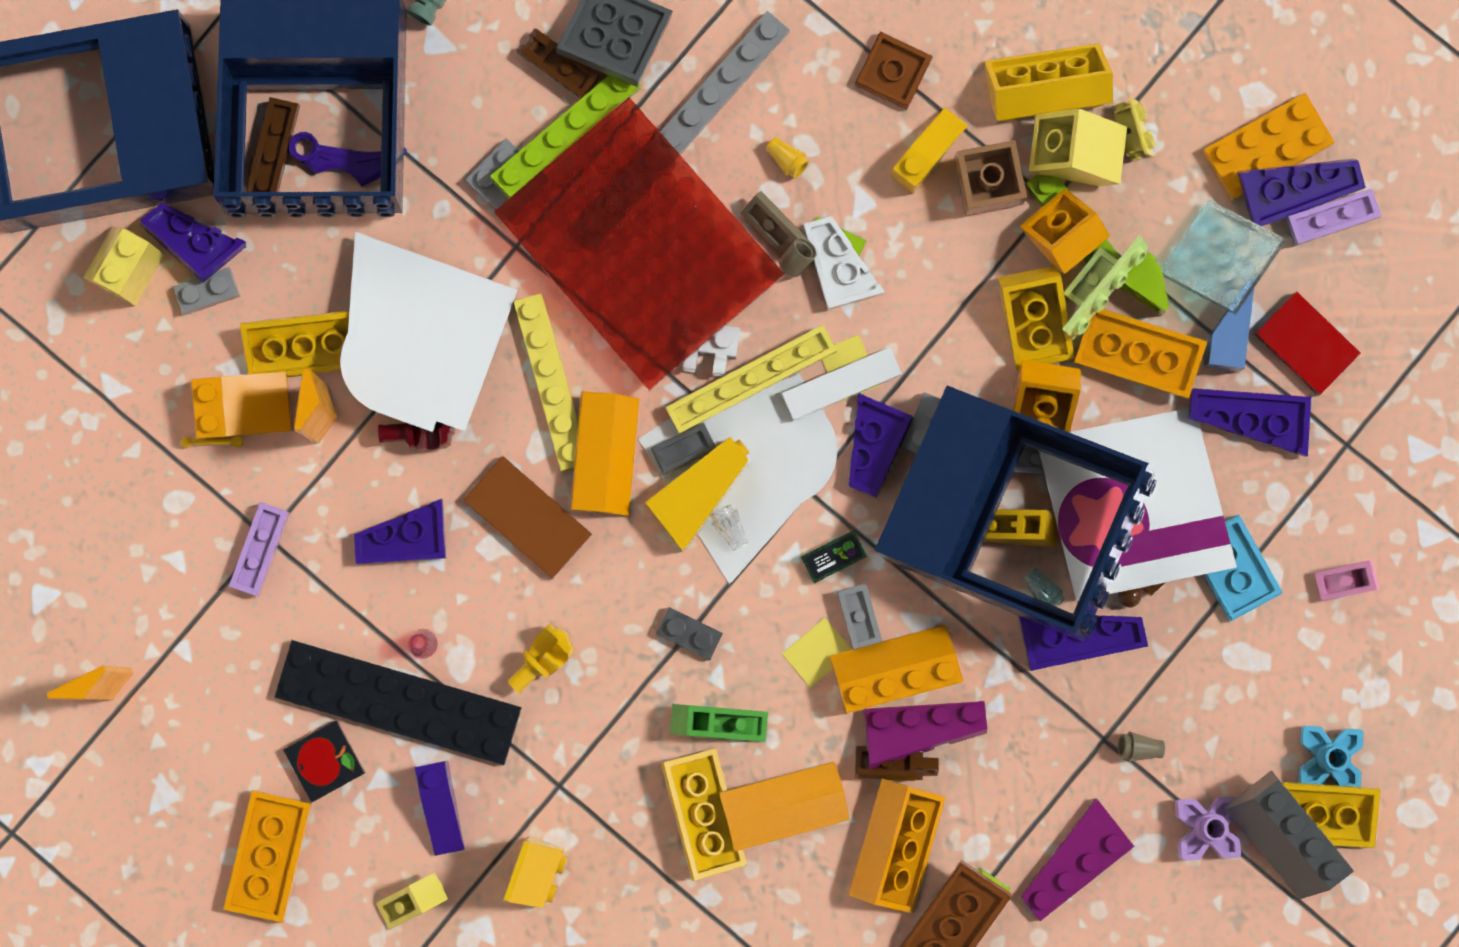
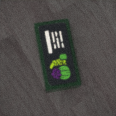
(833, 556)

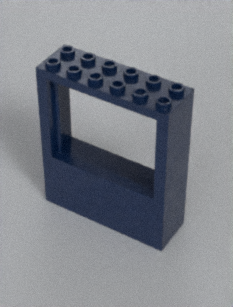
(309, 48)
(153, 115)
(958, 489)

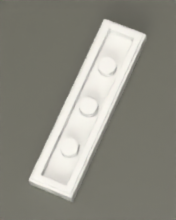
(841, 384)

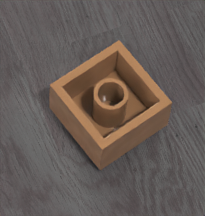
(990, 177)

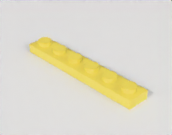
(549, 377)
(751, 379)

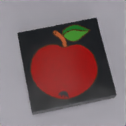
(324, 761)

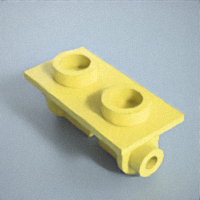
(1140, 139)

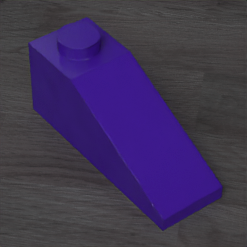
(440, 807)

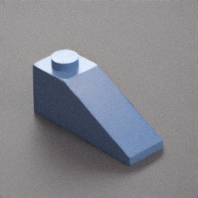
(1229, 340)

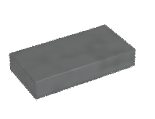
(683, 449)

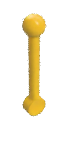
(236, 441)

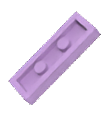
(1333, 217)
(259, 549)

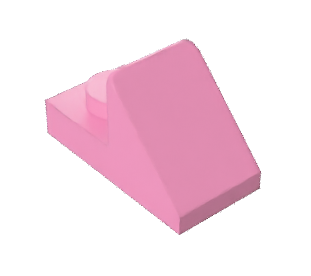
(1346, 580)

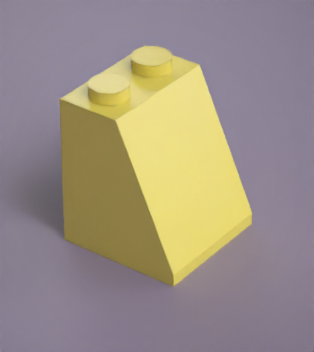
(1078, 147)
(124, 264)

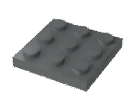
(615, 36)

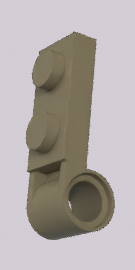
(781, 233)

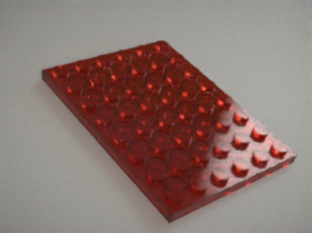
(639, 244)

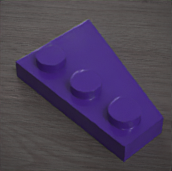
(193, 244)
(876, 443)
(404, 538)

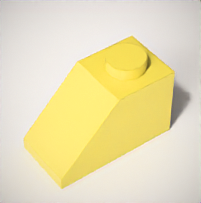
(412, 901)

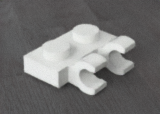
(722, 346)

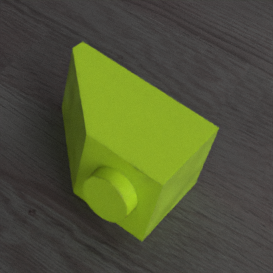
(1147, 285)

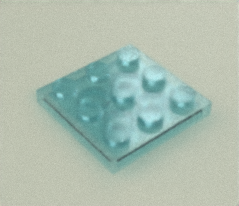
(1222, 257)

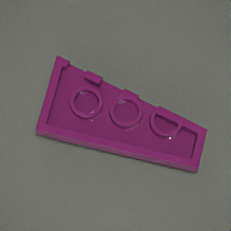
(910, 729)
(1081, 857)

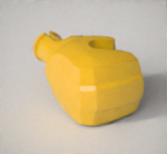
(546, 656)

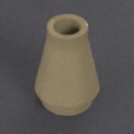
(1139, 747)

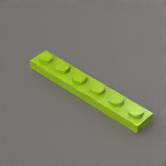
(562, 134)

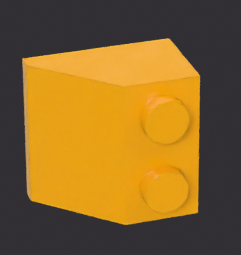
(1065, 230)
(1048, 393)

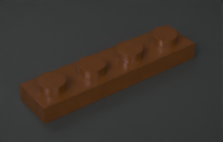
(273, 146)

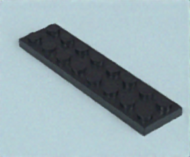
(398, 702)

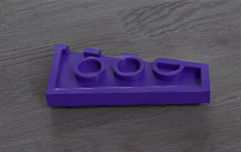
(1295, 188)
(1262, 417)
(1111, 635)

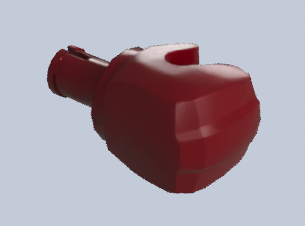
(417, 437)

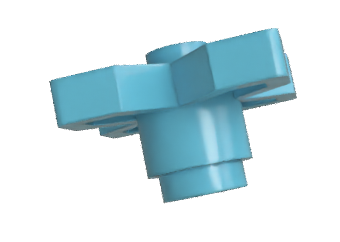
(1342, 747)

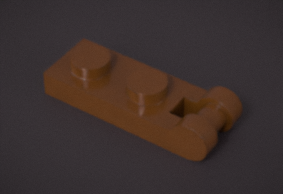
(567, 72)

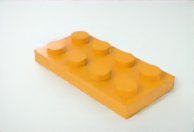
(1274, 140)
(1141, 352)
(267, 856)

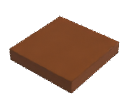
(893, 70)

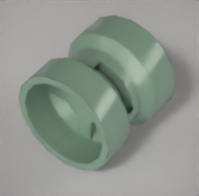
(425, 10)

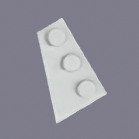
(839, 268)

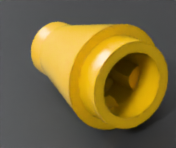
(789, 159)

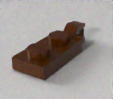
(907, 769)

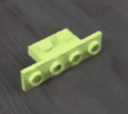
(1098, 281)

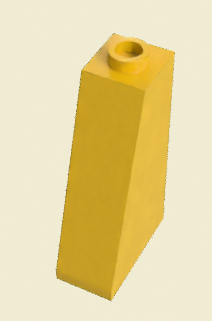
(696, 493)

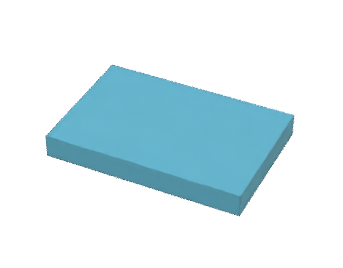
(1250, 583)

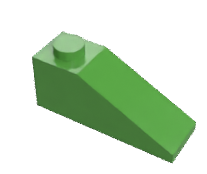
(718, 722)

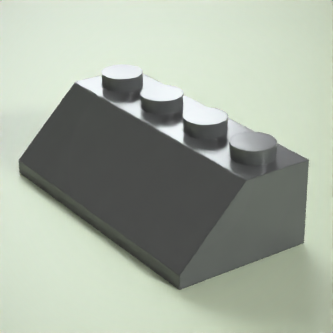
(1288, 837)

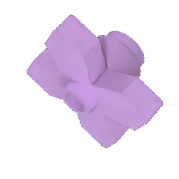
(1197, 840)

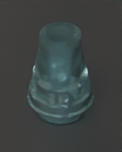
(1043, 588)

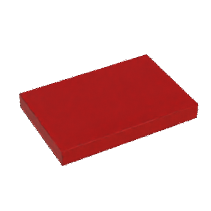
(1307, 343)

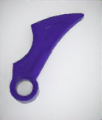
(361, 165)

